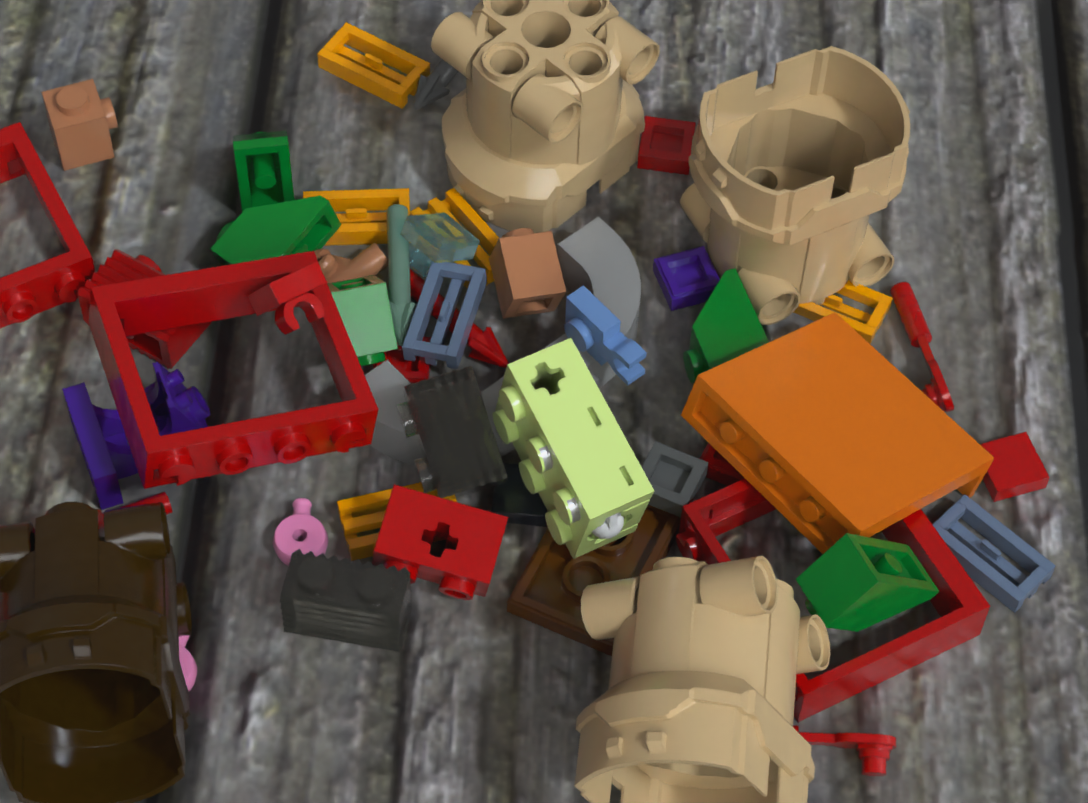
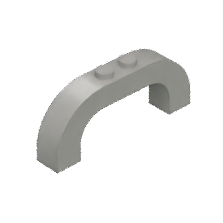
(588, 257)

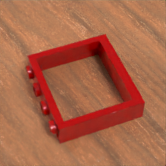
(54, 279)
(236, 446)
(958, 602)

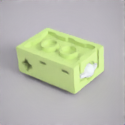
(571, 449)

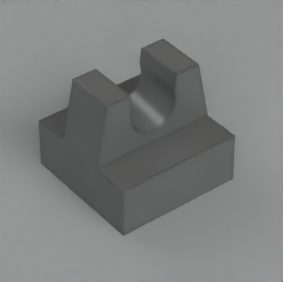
(673, 477)

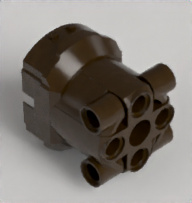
(91, 656)

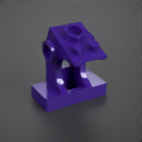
(104, 438)

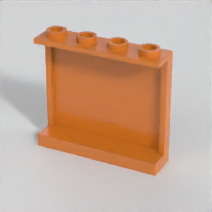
(833, 433)

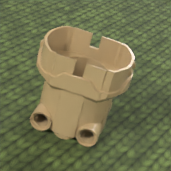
(541, 106)
(795, 175)
(699, 686)

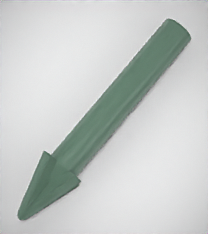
(399, 272)

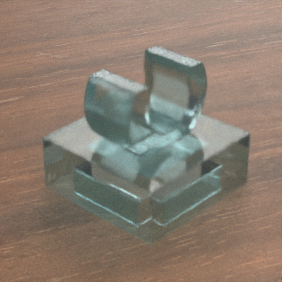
(437, 240)

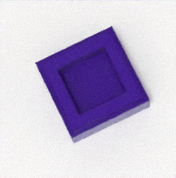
(686, 277)

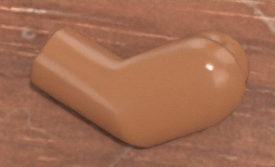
(339, 268)

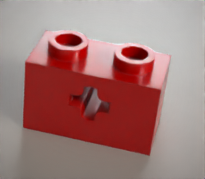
(470, 535)

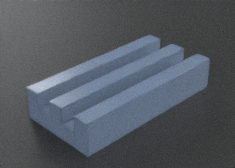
(435, 349)
(984, 560)

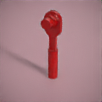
(920, 338)
(872, 748)

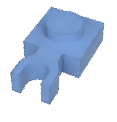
(599, 333)

